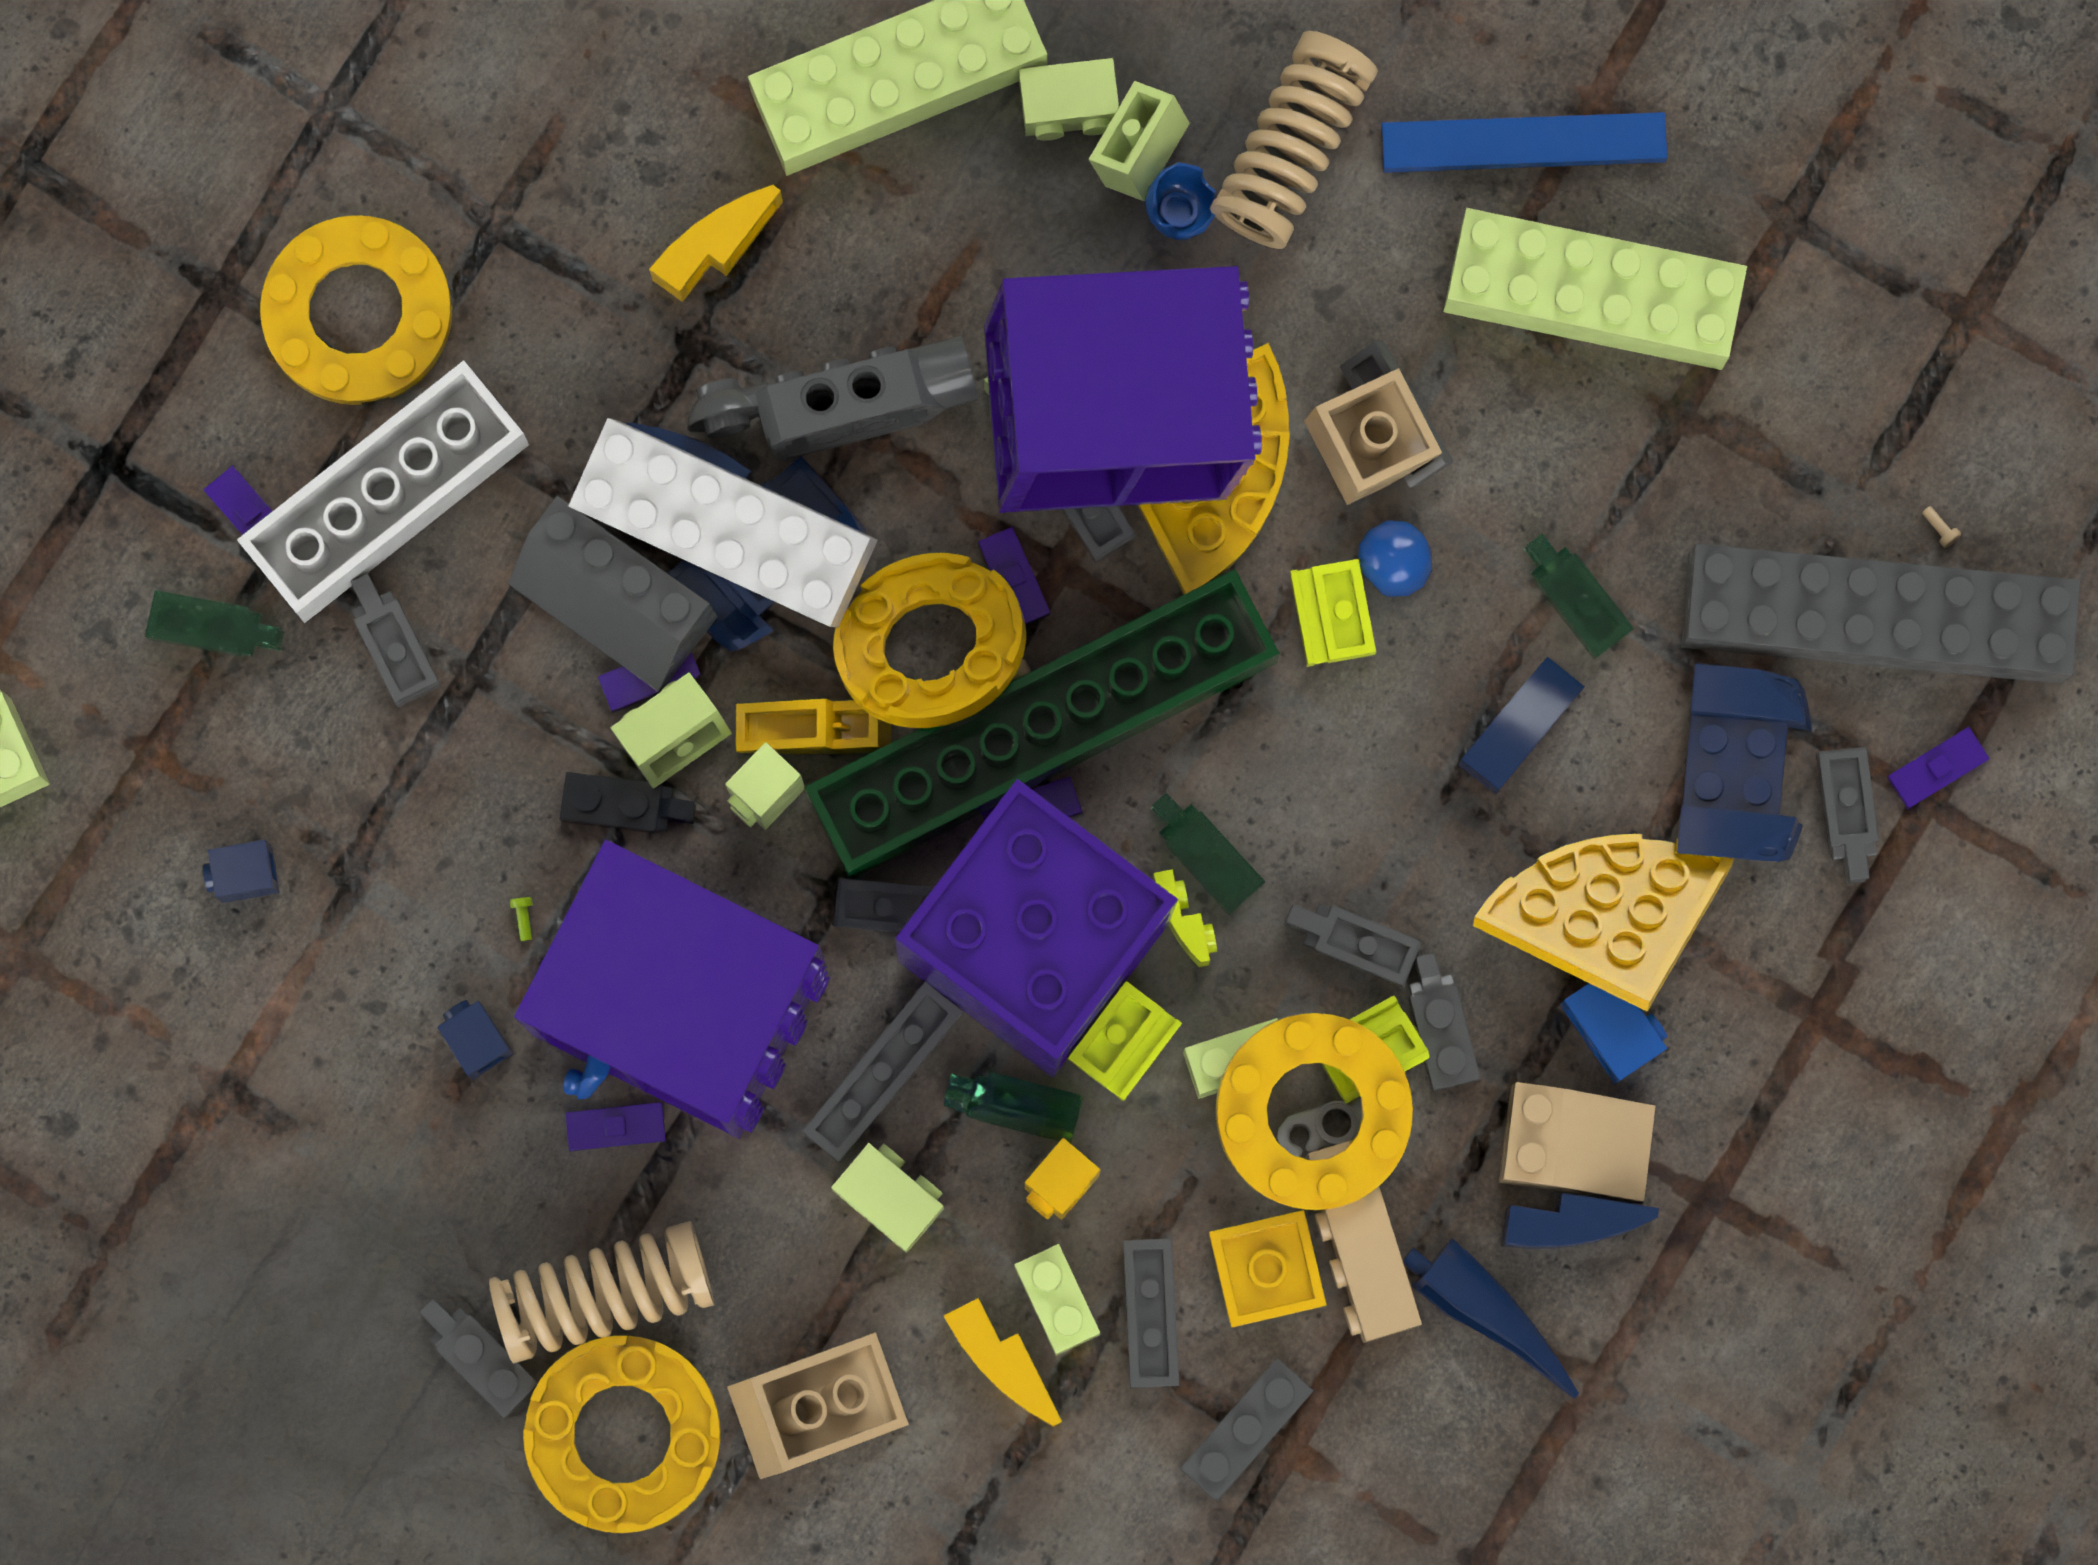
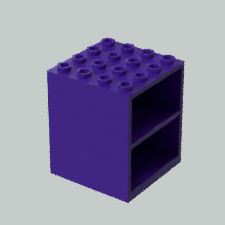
(1120, 388)
(1034, 928)
(674, 990)

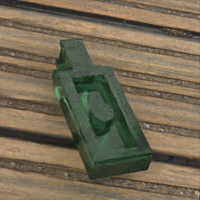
(1577, 597)
(209, 625)
(1207, 854)
(1016, 1104)

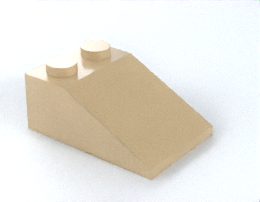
(1576, 1142)
(817, 1406)

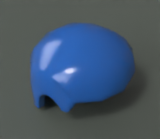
(1180, 201)
(1395, 558)

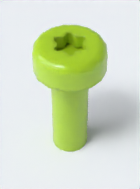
(521, 906)

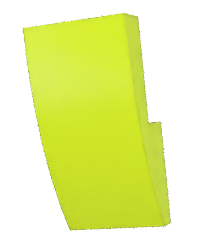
(1191, 934)

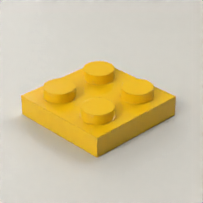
(1267, 1269)

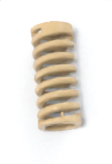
(1335, 56)
(686, 1272)

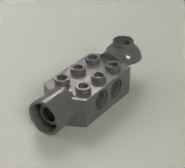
(909, 385)

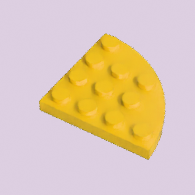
(1209, 536)
(1607, 910)

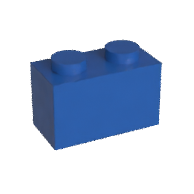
(1614, 1030)

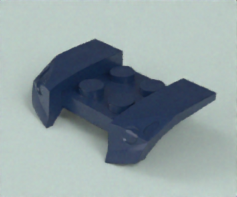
(737, 607)
(1739, 764)

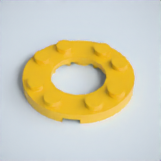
(356, 376)
(907, 586)
(1244, 1117)
(551, 1434)

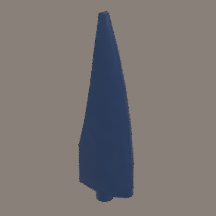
(1474, 1298)

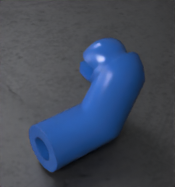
(586, 1083)

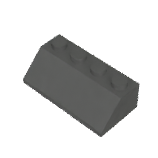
(610, 594)

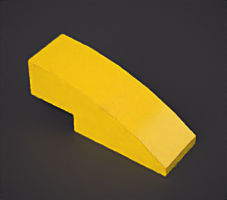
(715, 241)
(809, 727)
(1002, 1362)

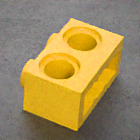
(1060, 1181)

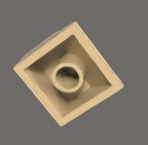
(1372, 436)

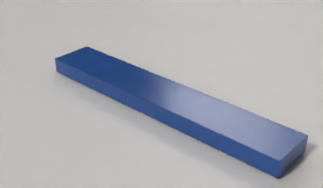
(1524, 142)

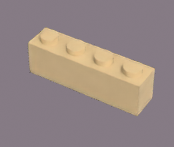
(1367, 1263)

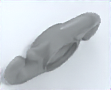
(1312, 1121)

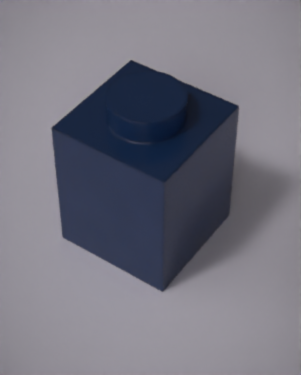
(241, 871)
(474, 1038)

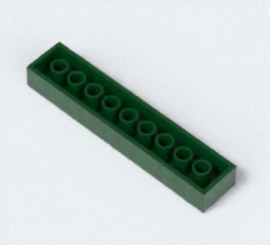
(1043, 724)

